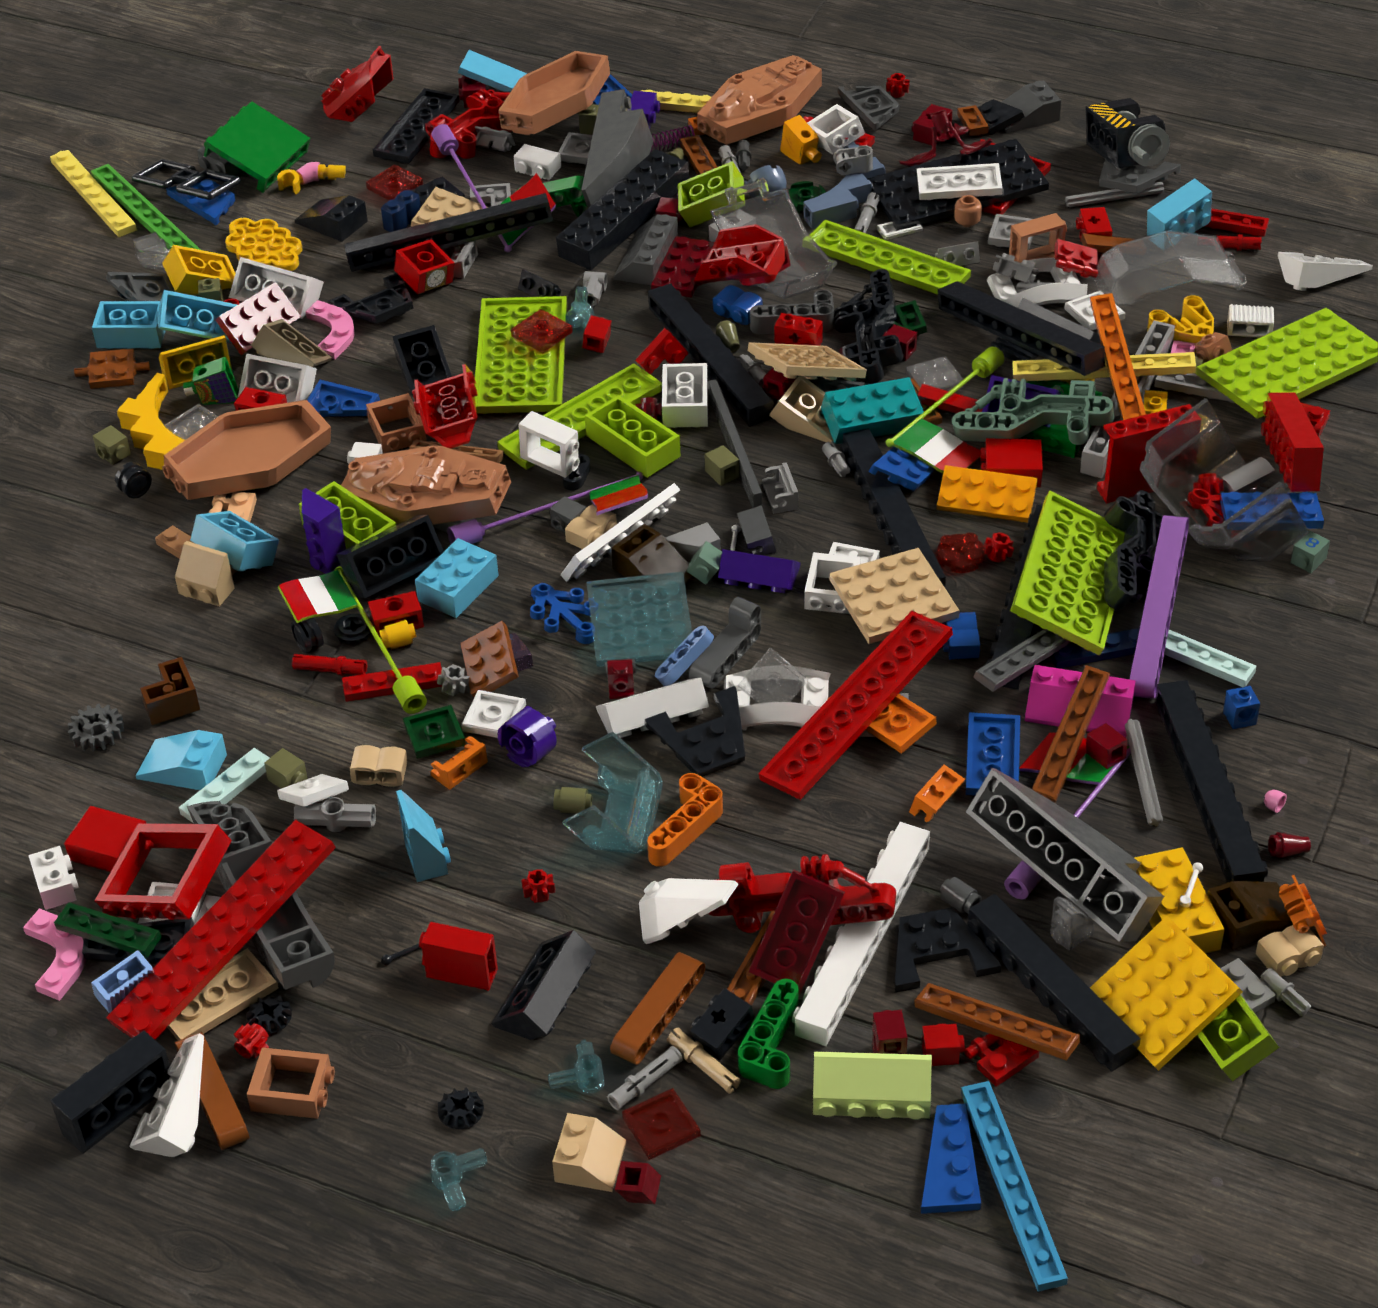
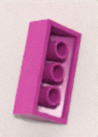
(1053, 689)

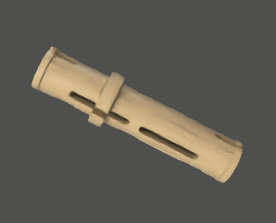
(695, 1053)

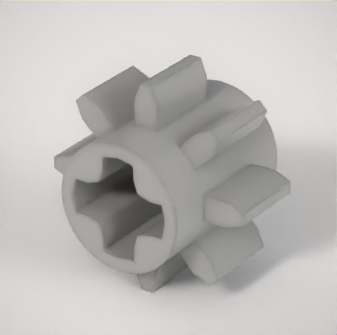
(453, 680)

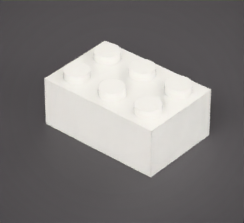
(685, 395)

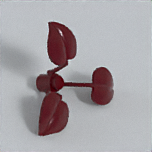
(943, 125)

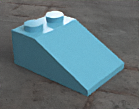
(184, 759)
(422, 840)

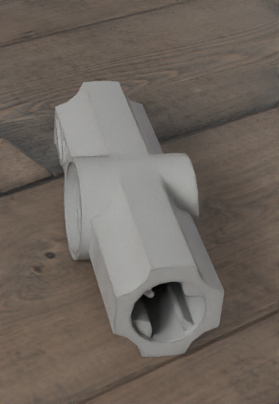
(336, 814)

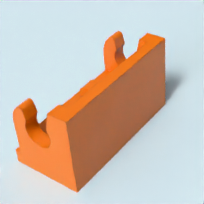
(460, 765)
(936, 792)

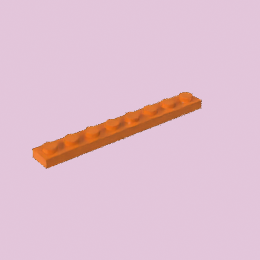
(1117, 356)

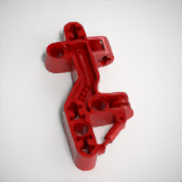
(482, 113)
(762, 893)

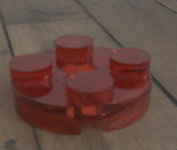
(949, 550)

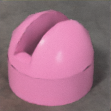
(1275, 800)

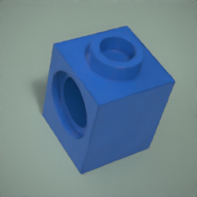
(1241, 707)

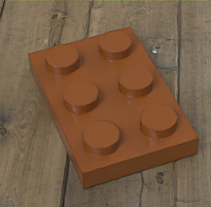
(489, 659)

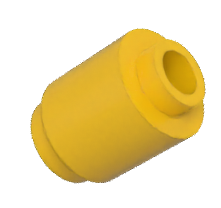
(397, 634)

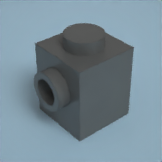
(564, 512)

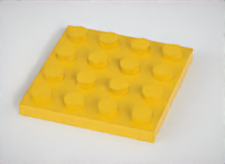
(1166, 991)

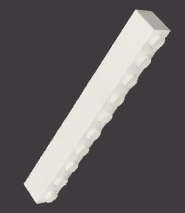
(858, 942)

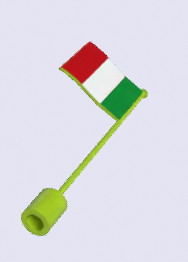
(934, 443)
(332, 595)

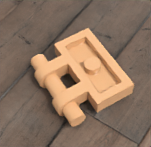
(239, 503)

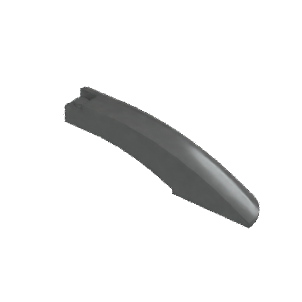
(289, 938)

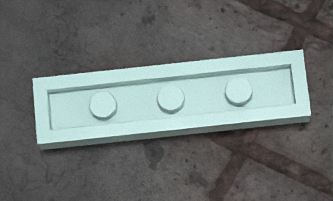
(1209, 659)
(229, 782)

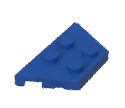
(208, 209)
(903, 468)

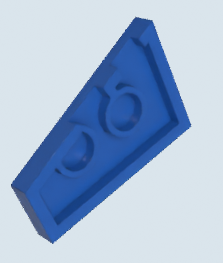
(340, 400)

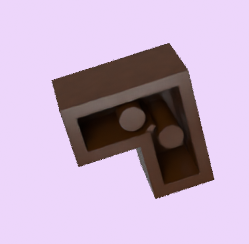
(172, 695)

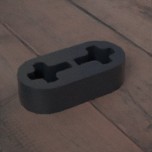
(577, 478)

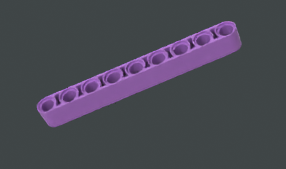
(1159, 605)

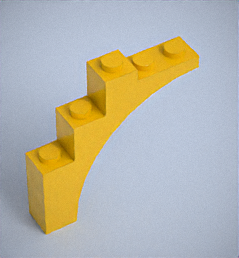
(143, 421)

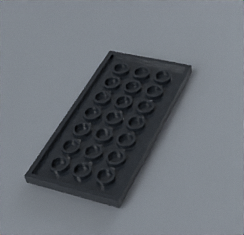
(901, 194)

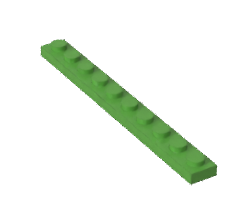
(140, 207)

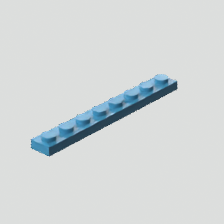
(1014, 1187)

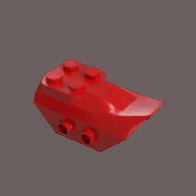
(357, 87)
(743, 255)
(448, 408)

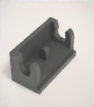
(756, 530)

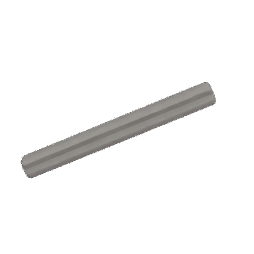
(1110, 195)
(1143, 772)

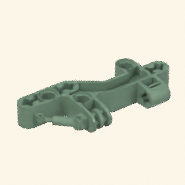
(1075, 410)

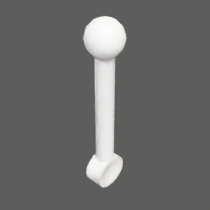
(735, 529)
(1185, 900)

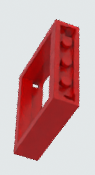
(211, 846)

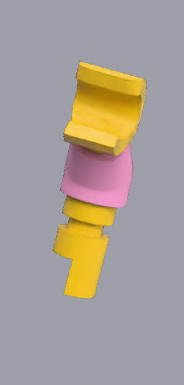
(308, 173)

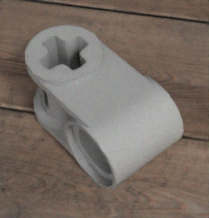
(856, 160)

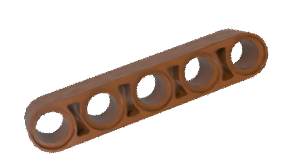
(657, 1008)
(218, 1102)

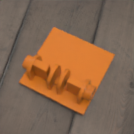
(1301, 908)

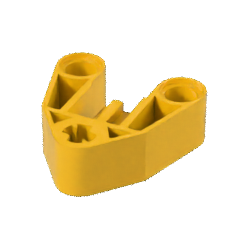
(1194, 323)

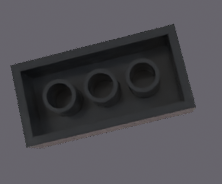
(390, 556)
(111, 1091)

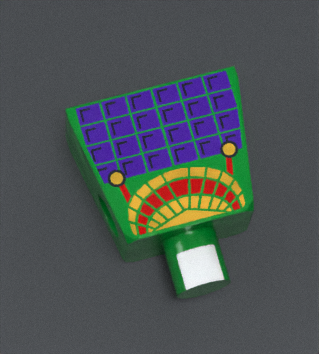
(213, 383)

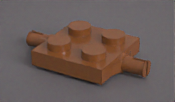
(112, 368)

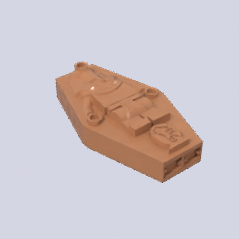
(554, 92)
(759, 99)
(246, 449)
(430, 483)

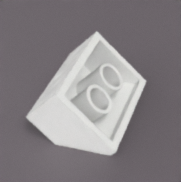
(278, 377)

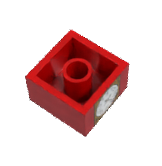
(424, 266)

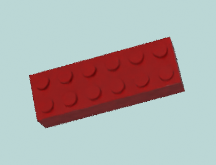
(1292, 441)

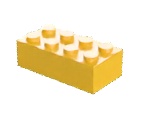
(1170, 875)

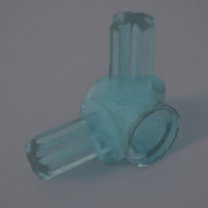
(580, 309)
(586, 1071)
(449, 1181)

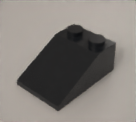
(335, 217)
(421, 356)

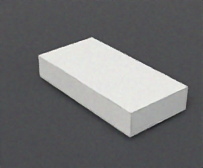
(888, 231)

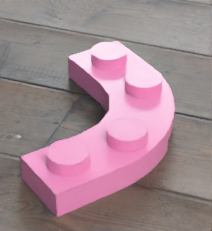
(340, 323)
(69, 956)

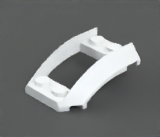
(1062, 292)
(813, 696)

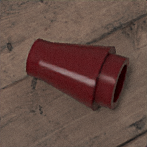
(1286, 845)

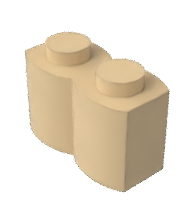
(589, 527)
(378, 766)
(1289, 950)

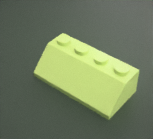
(872, 1085)

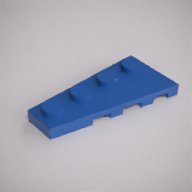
(951, 1167)

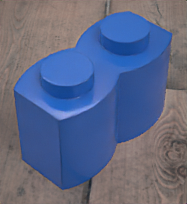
(735, 304)
(965, 637)

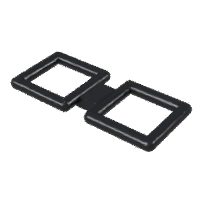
(186, 178)

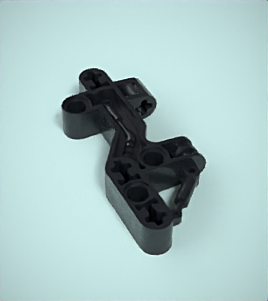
(870, 321)
(1131, 561)

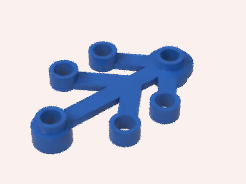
(545, 594)

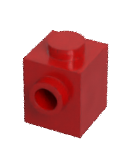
(597, 334)
(942, 1043)

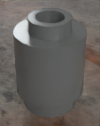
(959, 895)

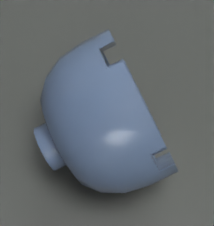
(774, 176)

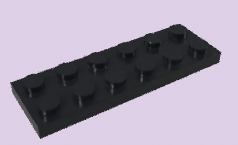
(409, 132)

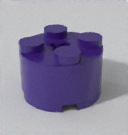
(527, 736)

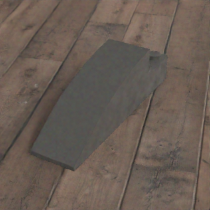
(617, 144)
(1068, 855)

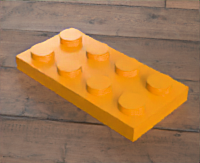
(987, 493)

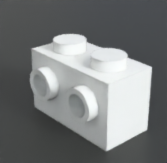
(52, 877)

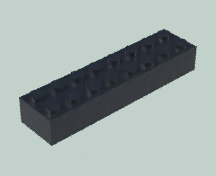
(621, 210)

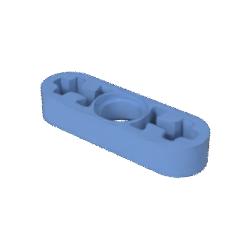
(684, 655)

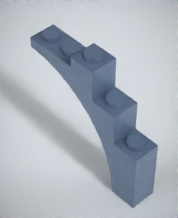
(843, 199)

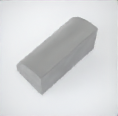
(1248, 476)

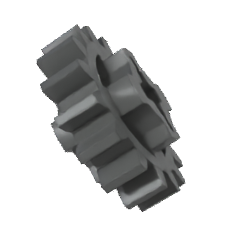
(96, 727)

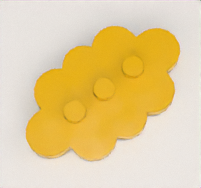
(264, 243)

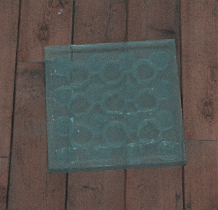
(638, 617)

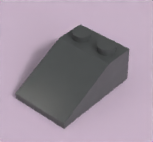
(1038, 105)

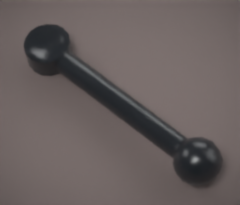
(386, 959)

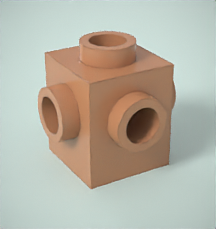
(1212, 346)

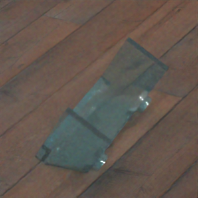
(631, 802)

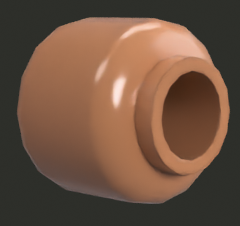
(967, 211)

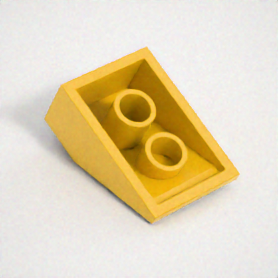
(189, 265)

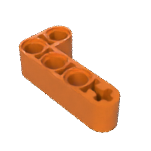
(699, 810)

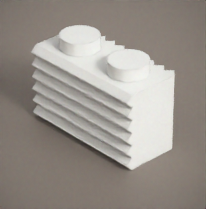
(537, 160)
(1250, 321)

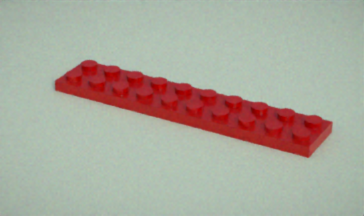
(855, 705)
(221, 932)

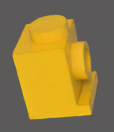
(1155, 401)

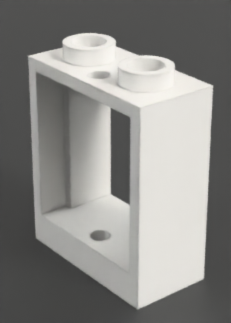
(834, 127)
(537, 426)
(822, 566)

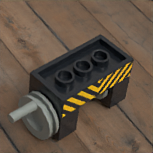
(1123, 137)

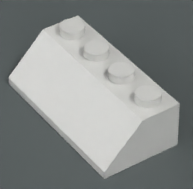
(255, 276)
(675, 699)

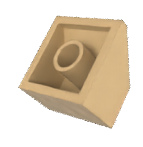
(204, 574)
(588, 1153)

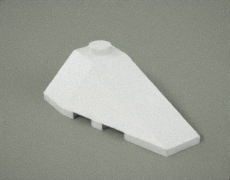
(1318, 270)
(678, 902)
(174, 1118)

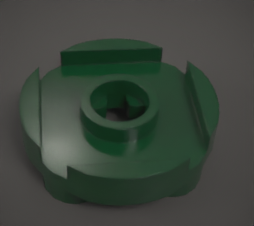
(804, 191)

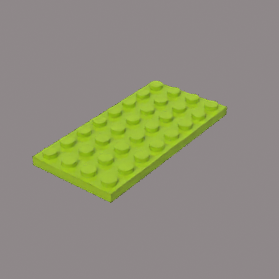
(1291, 359)
(507, 371)
(1065, 573)

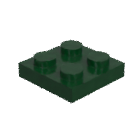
(434, 731)

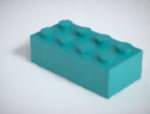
(878, 406)

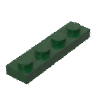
(107, 929)

